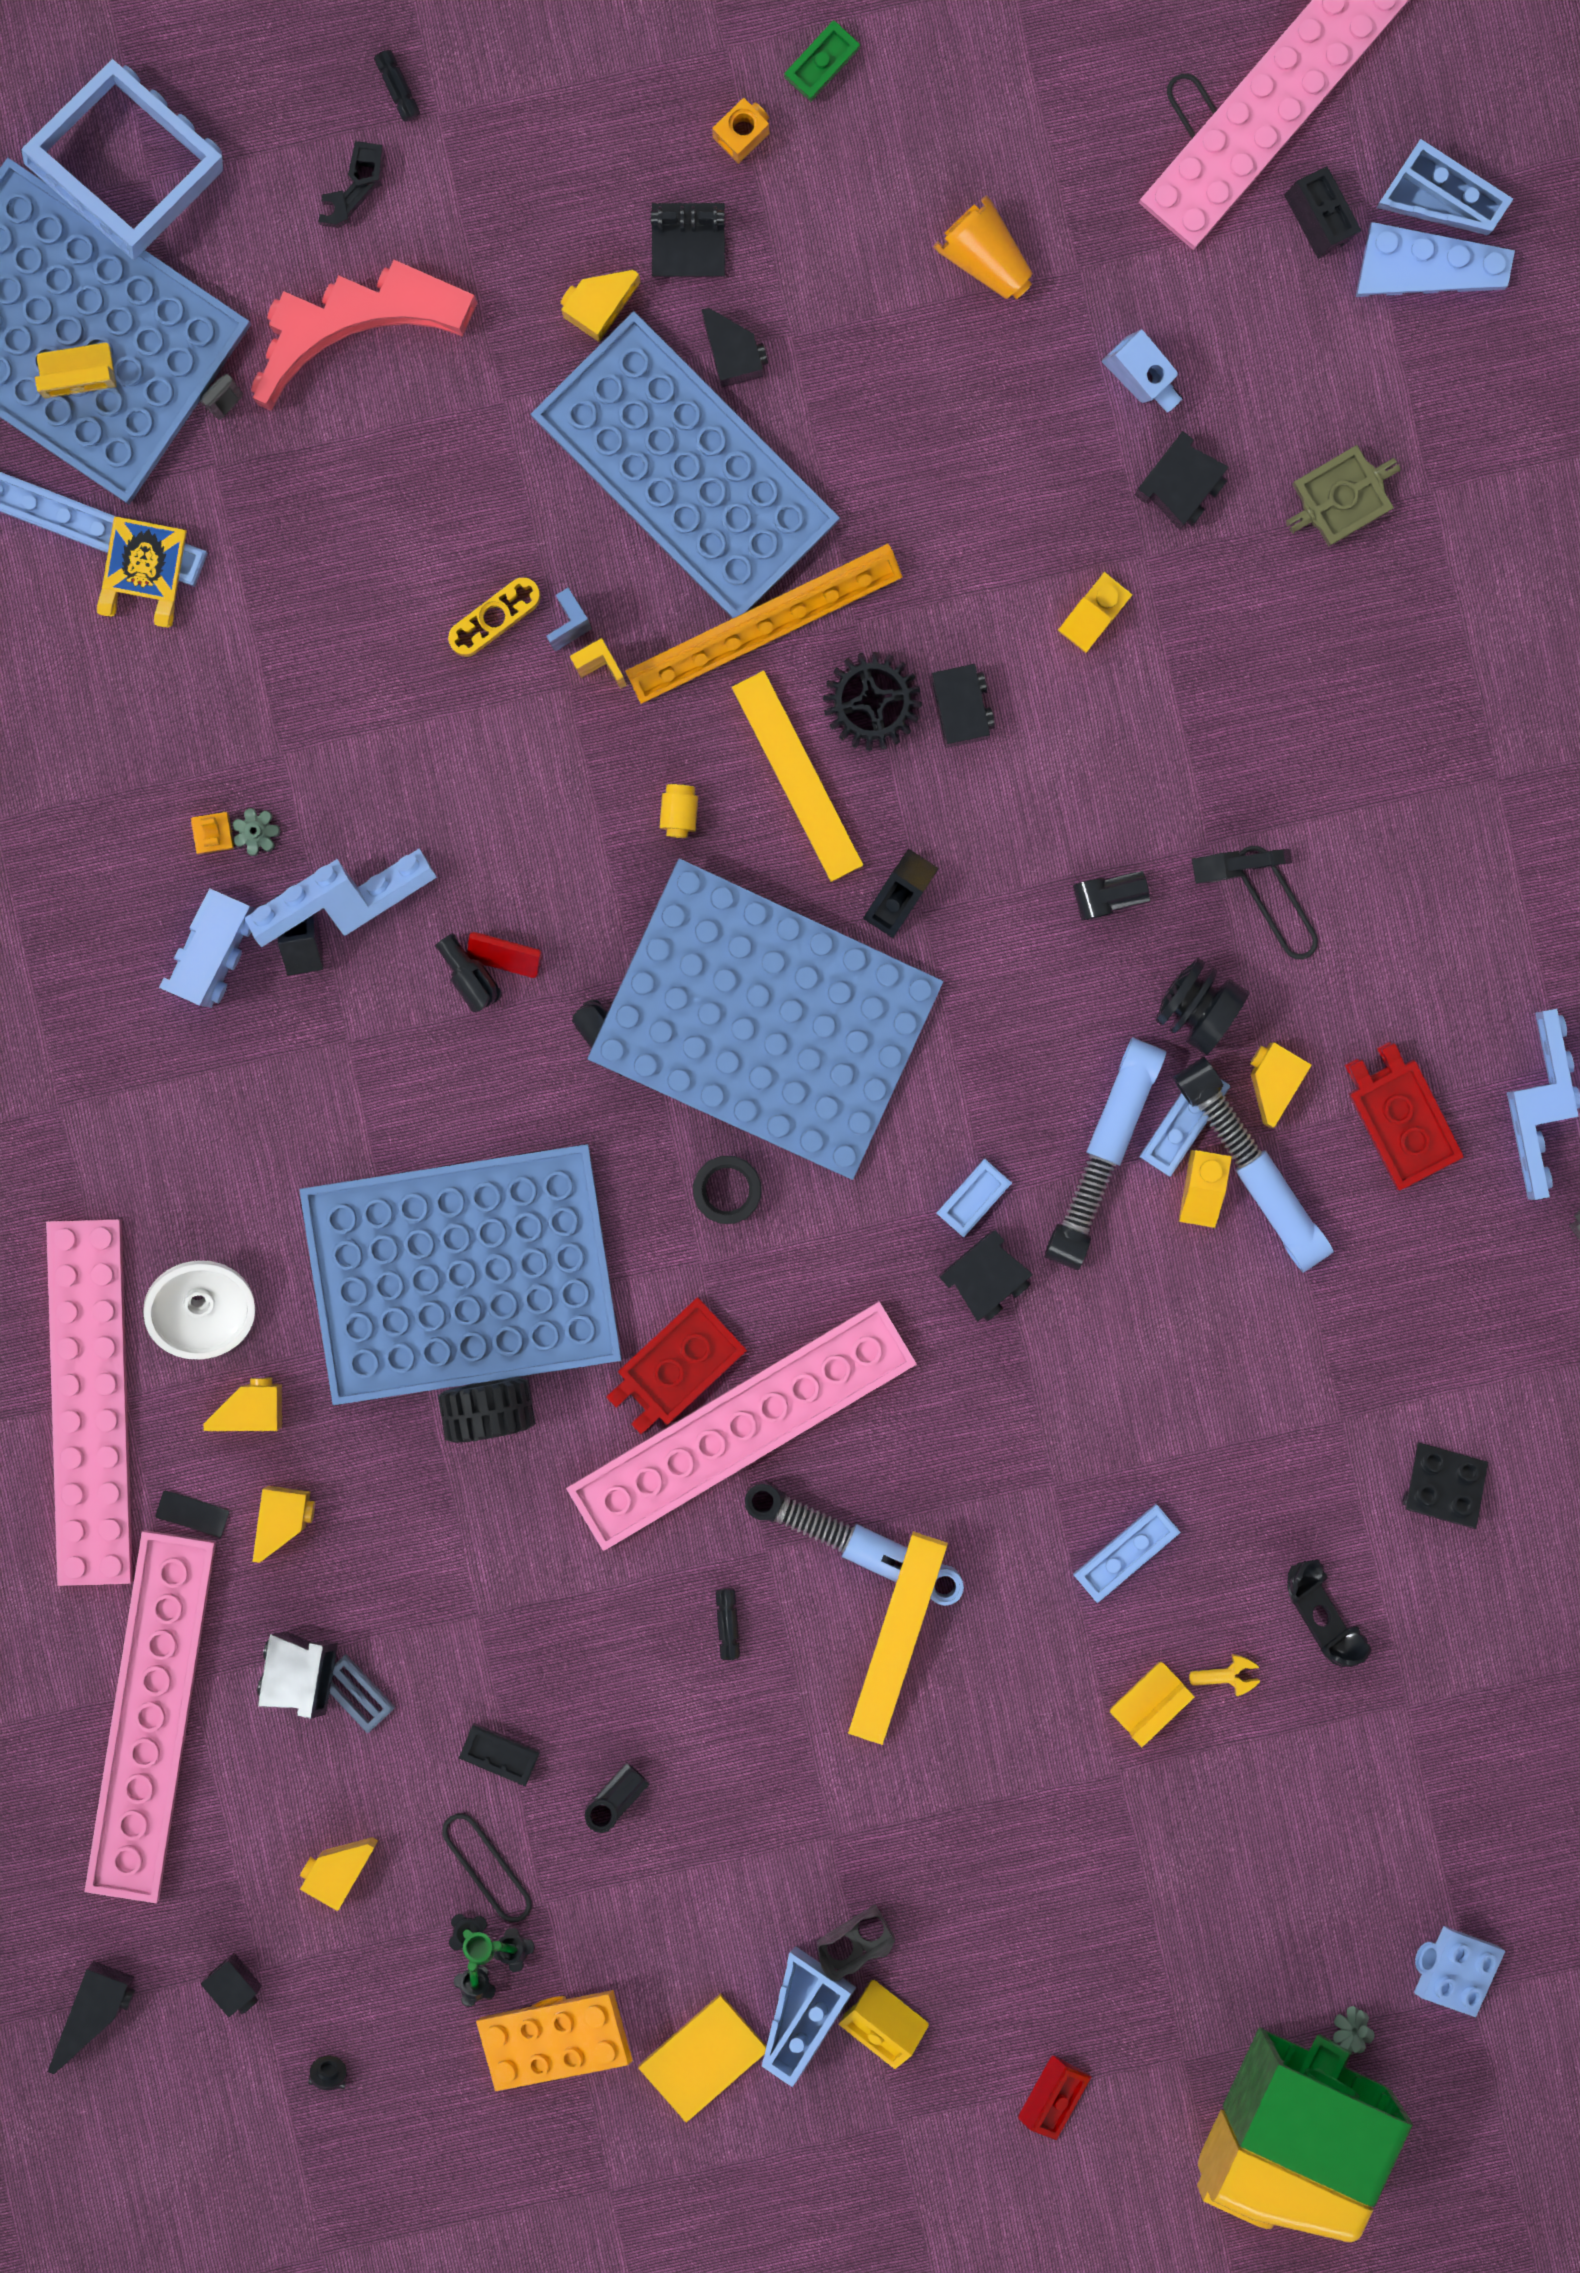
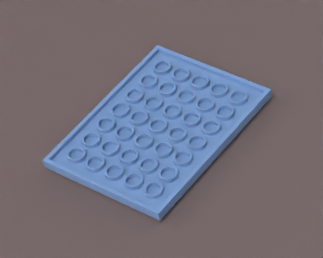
(77, 289)
(765, 1019)
(460, 1274)

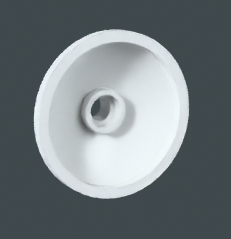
(199, 1326)

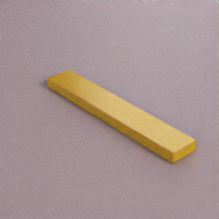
(797, 776)
(897, 1637)

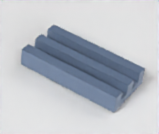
(355, 1691)

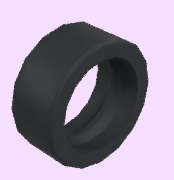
(708, 1209)

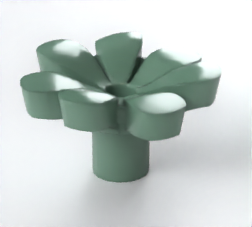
(261, 837)
(1353, 2031)

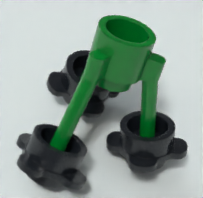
(480, 1950)

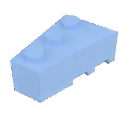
(1444, 193)
(209, 950)
(803, 2016)

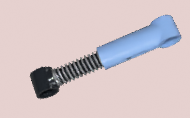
(1107, 1148)
(1256, 1169)
(856, 1544)

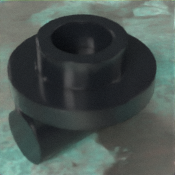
(328, 2073)

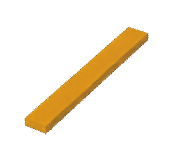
(764, 623)

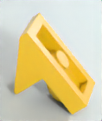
(1095, 612)

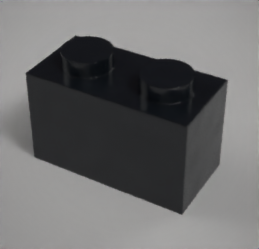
(961, 705)

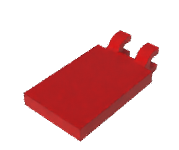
(1402, 1118)
(677, 1365)

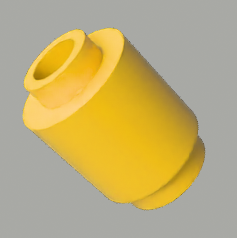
(678, 810)

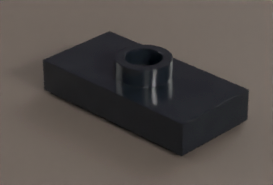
(499, 1754)

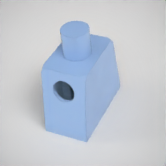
(1133, 360)

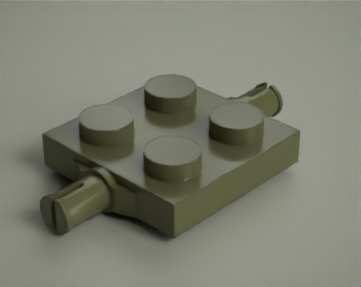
(1343, 495)

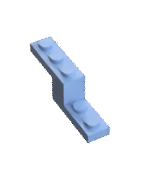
(340, 897)
(1544, 1104)

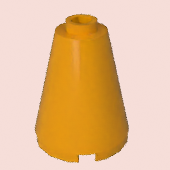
(987, 250)

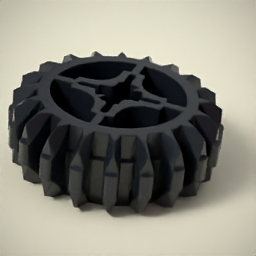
(889, 697)

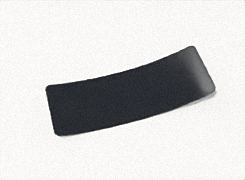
(192, 1513)

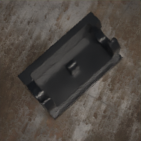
(1322, 212)

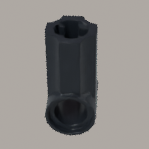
(1102, 896)
(617, 1796)

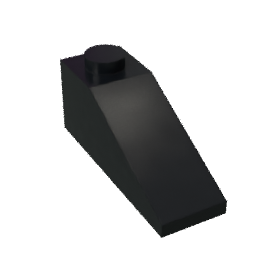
(96, 2005)

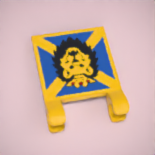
(143, 562)

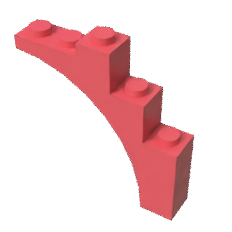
(349, 308)

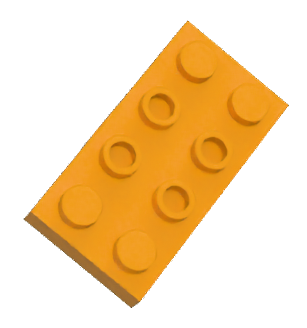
(554, 2040)

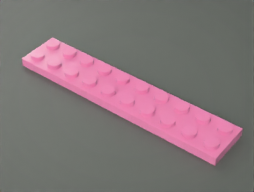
(1264, 113)
(89, 1402)
(741, 1426)
(150, 1716)

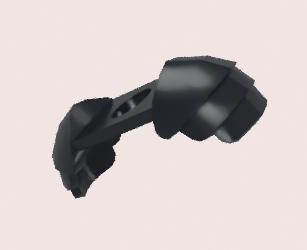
(1337, 1643)

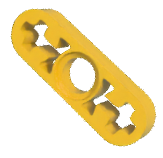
(521, 607)

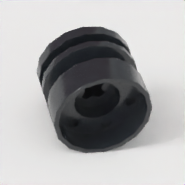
(1201, 1006)

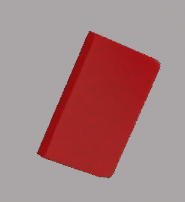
(504, 954)
(1053, 2098)

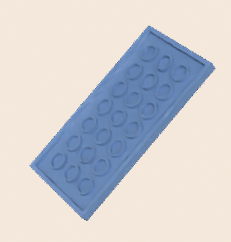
(685, 466)

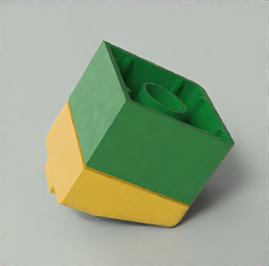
(1301, 2144)

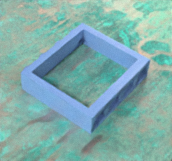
(129, 240)

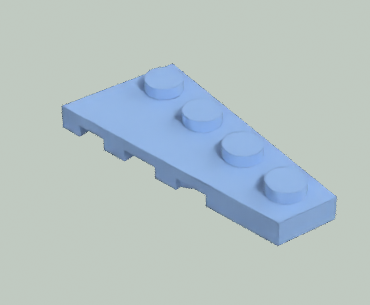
(1417, 261)

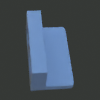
(577, 624)

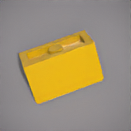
(75, 370)
(593, 658)
(1151, 1703)
(884, 2024)

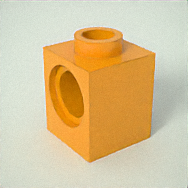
(741, 145)

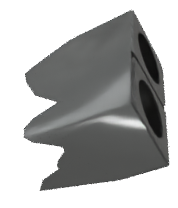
(874, 1949)

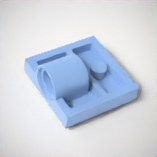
(1457, 1970)

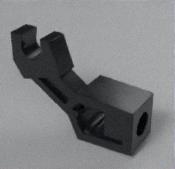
(347, 202)
(1230, 864)

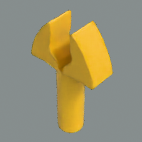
(1227, 1675)

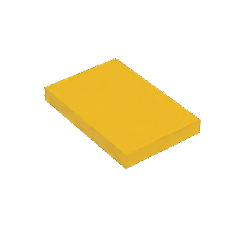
(703, 2057)

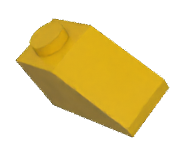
(598, 301)
(1276, 1080)
(1204, 1188)
(250, 1408)
(280, 1518)
(336, 1871)

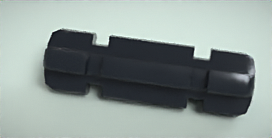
(397, 85)
(727, 1624)

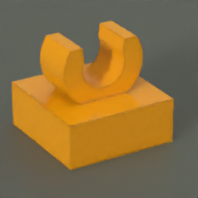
(212, 833)

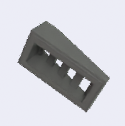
(221, 396)

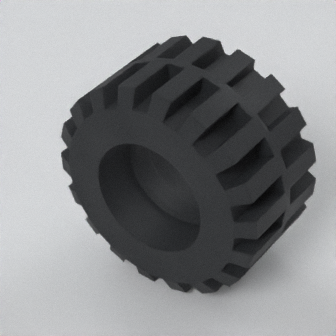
(486, 1410)

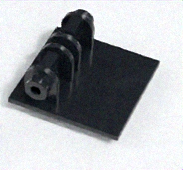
(688, 239)
(1446, 1486)

